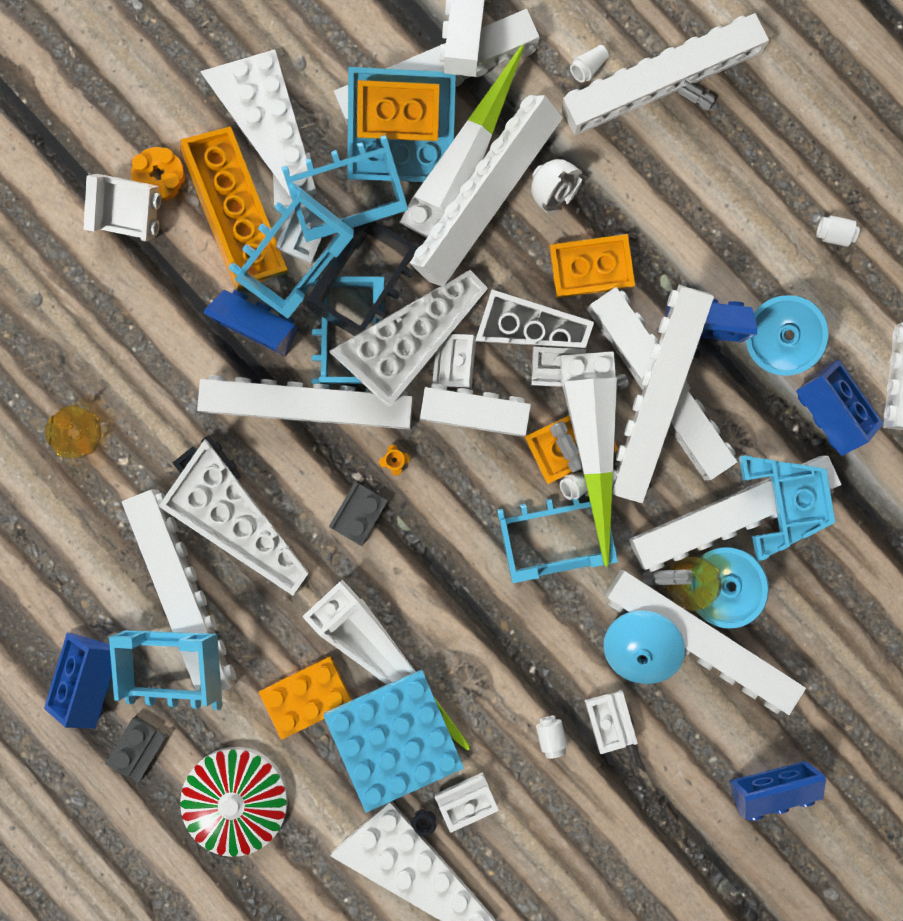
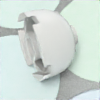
(554, 184)

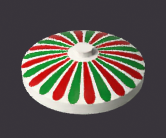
(234, 801)

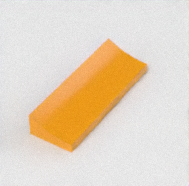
(230, 202)

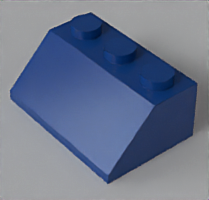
(253, 320)
(728, 322)
(839, 408)
(80, 682)
(778, 790)

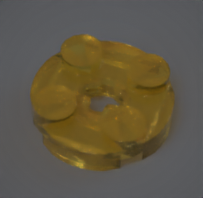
(89, 432)
(709, 580)

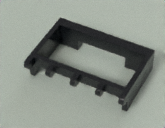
(316, 299)

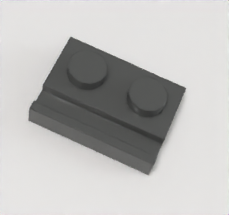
(358, 513)
(136, 749)

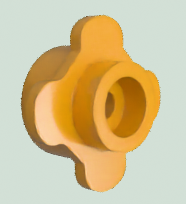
(393, 452)

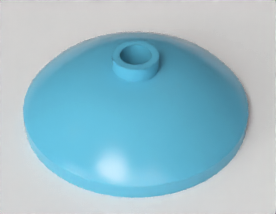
(770, 346)
(751, 595)
(645, 635)

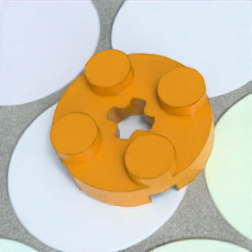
(164, 159)

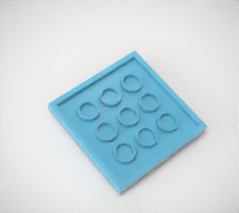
(412, 158)
(393, 740)

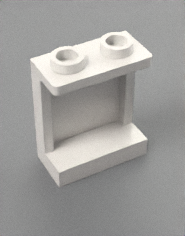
(121, 206)

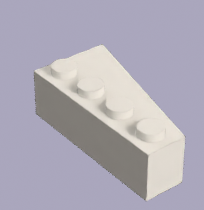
(527, 323)

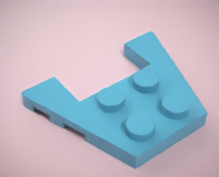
(800, 501)

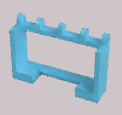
(360, 218)
(339, 242)
(378, 285)
(534, 572)
(209, 666)

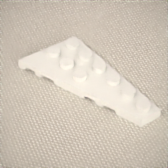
(261, 107)
(400, 345)
(222, 511)
(407, 865)

